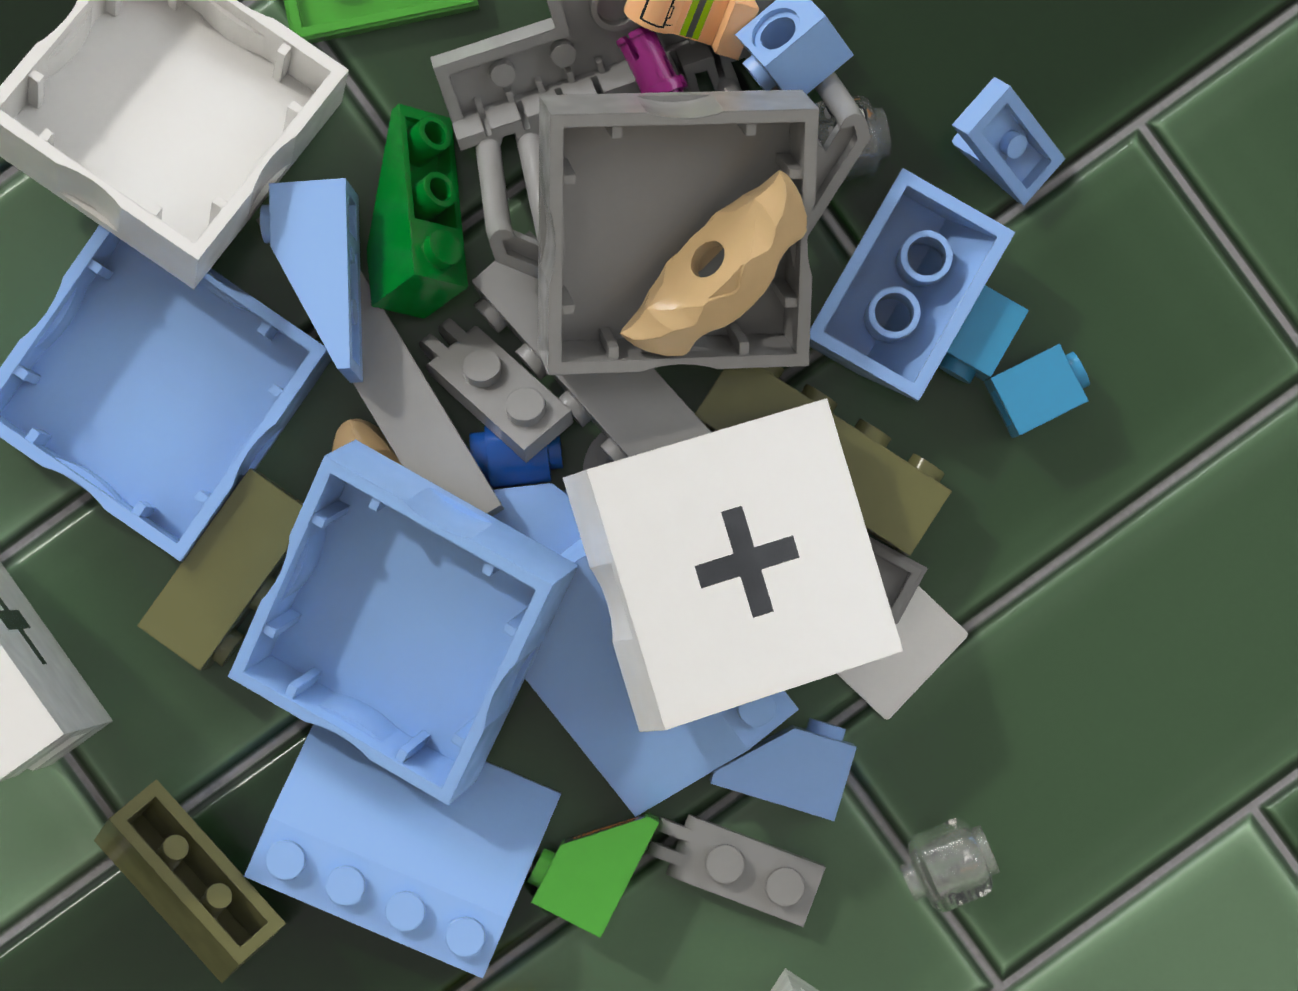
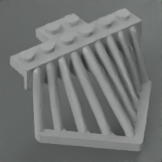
(498, 82)

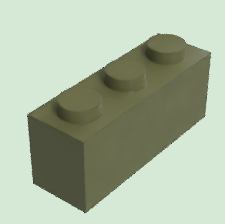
(225, 574)
(188, 880)

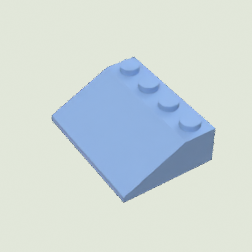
(586, 692)
(400, 858)

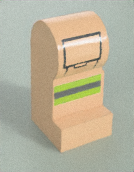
(699, 20)

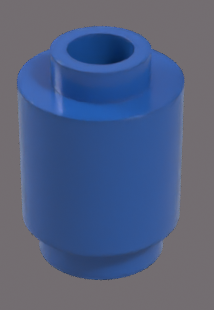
(505, 468)

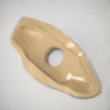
(754, 238)

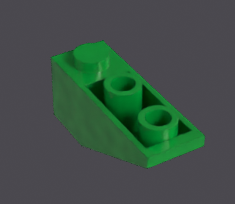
(416, 217)

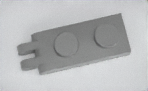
(496, 389)
(740, 868)

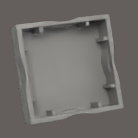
(629, 188)

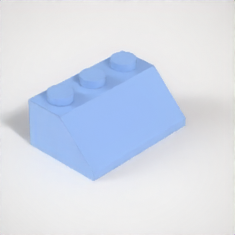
(909, 286)

